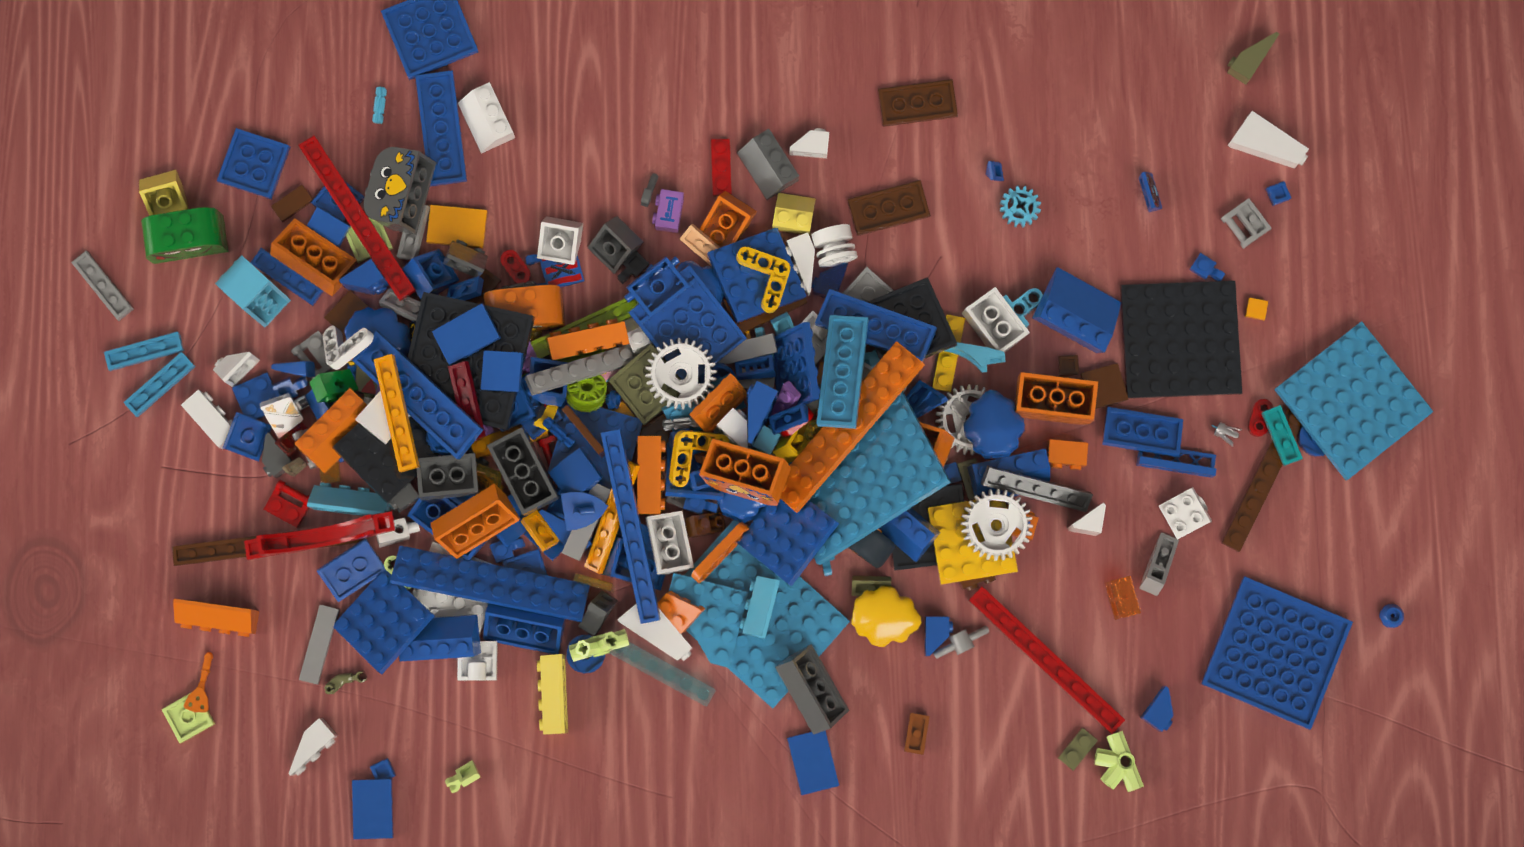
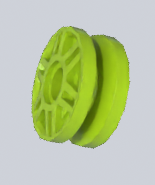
(587, 394)

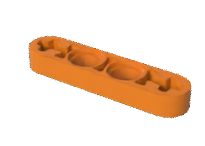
(720, 552)

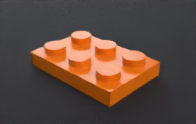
(718, 403)

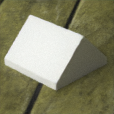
(1091, 522)

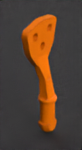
(200, 690)

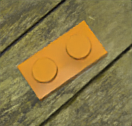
(540, 531)

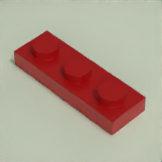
(721, 166)

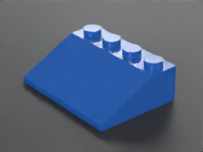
(1078, 311)
(760, 405)

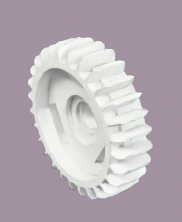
(688, 360)
(959, 408)
(1010, 518)

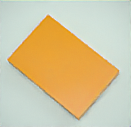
(455, 224)

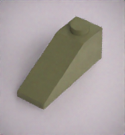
(1248, 60)

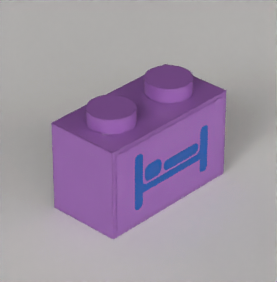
(669, 211)

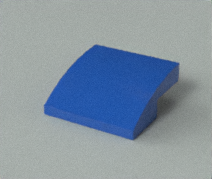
(575, 473)

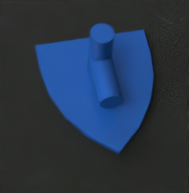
(581, 509)

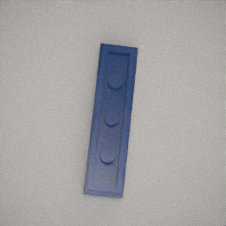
(286, 277)

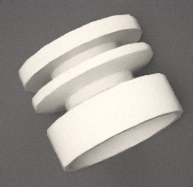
(834, 245)

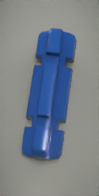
(560, 433)

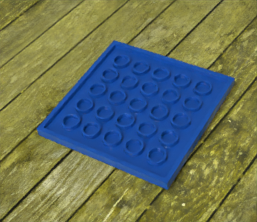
(1276, 653)

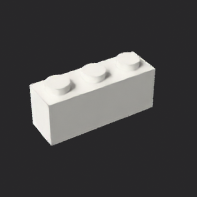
(208, 416)

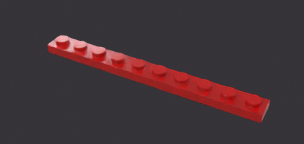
(357, 218)
(1046, 660)

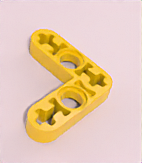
(775, 275)
(687, 448)

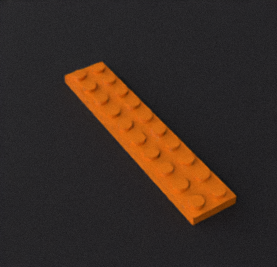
(833, 444)

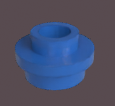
(613, 400)

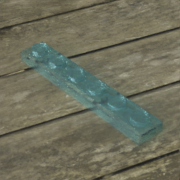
(665, 673)

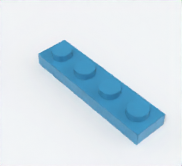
(144, 351)
(159, 384)

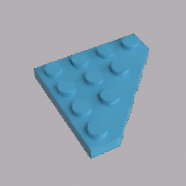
(719, 622)

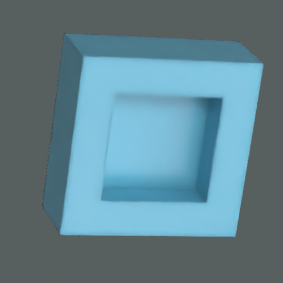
(782, 323)

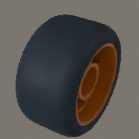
(874, 548)

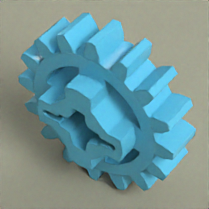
(1015, 200)

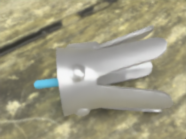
(1224, 429)

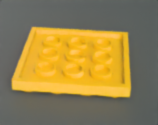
(953, 556)

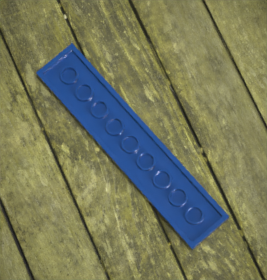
(490, 583)

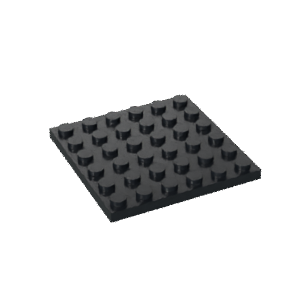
(1181, 339)
(425, 353)

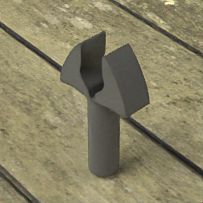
(647, 194)

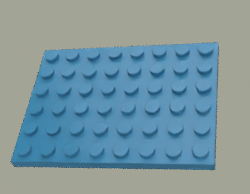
(879, 478)
(796, 621)

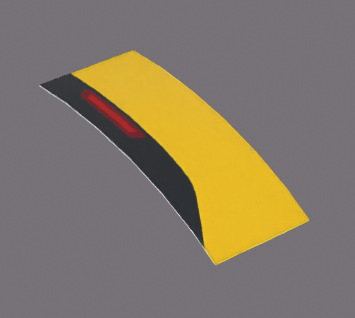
(544, 412)

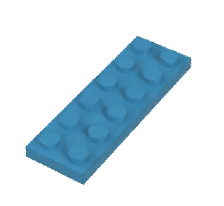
(842, 372)

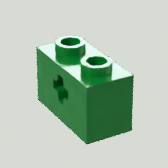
(332, 385)

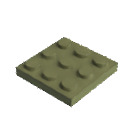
(632, 386)

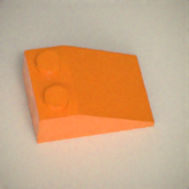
(727, 220)

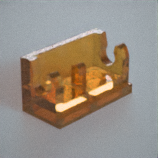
(1122, 597)

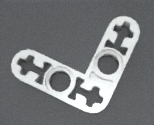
(340, 353)

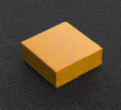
(1256, 309)

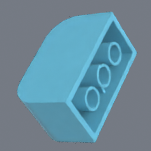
(252, 291)

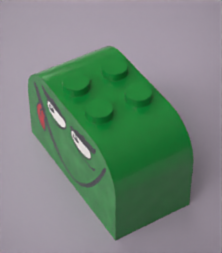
(184, 234)

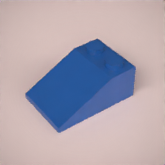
(618, 567)

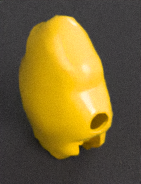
(885, 616)

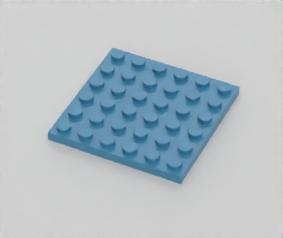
(1353, 400)

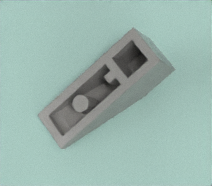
(1159, 564)

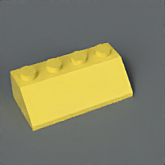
(553, 694)

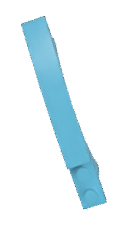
(977, 355)

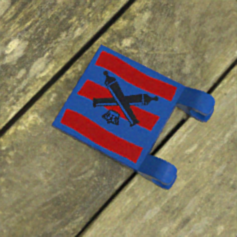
(558, 273)

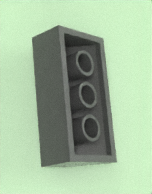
(812, 689)

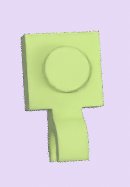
(464, 775)

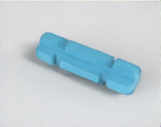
(379, 105)

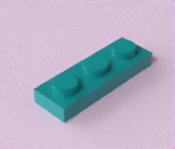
(1282, 435)

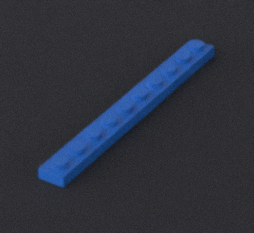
(630, 526)

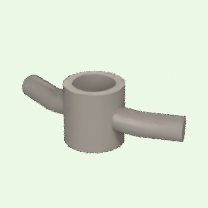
(961, 642)

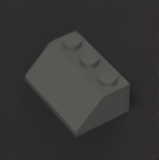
(768, 164)
(447, 477)

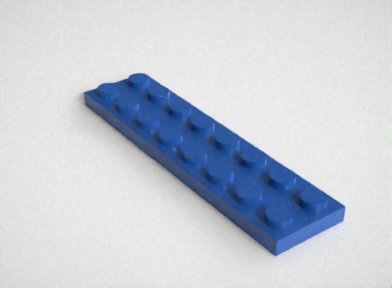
(424, 399)

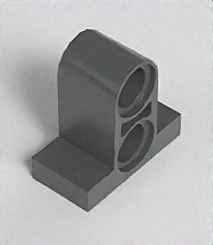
(597, 613)

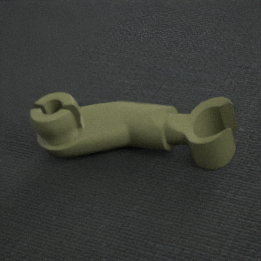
(340, 679)

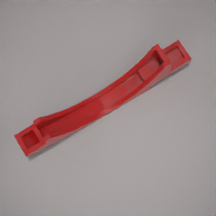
(303, 540)

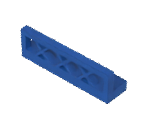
(1179, 467)

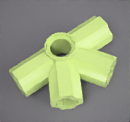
(598, 645)
(1116, 771)

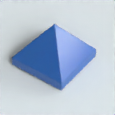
(994, 171)

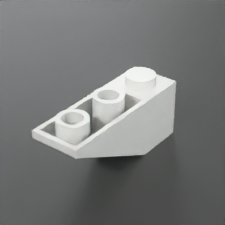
(802, 253)
(313, 741)

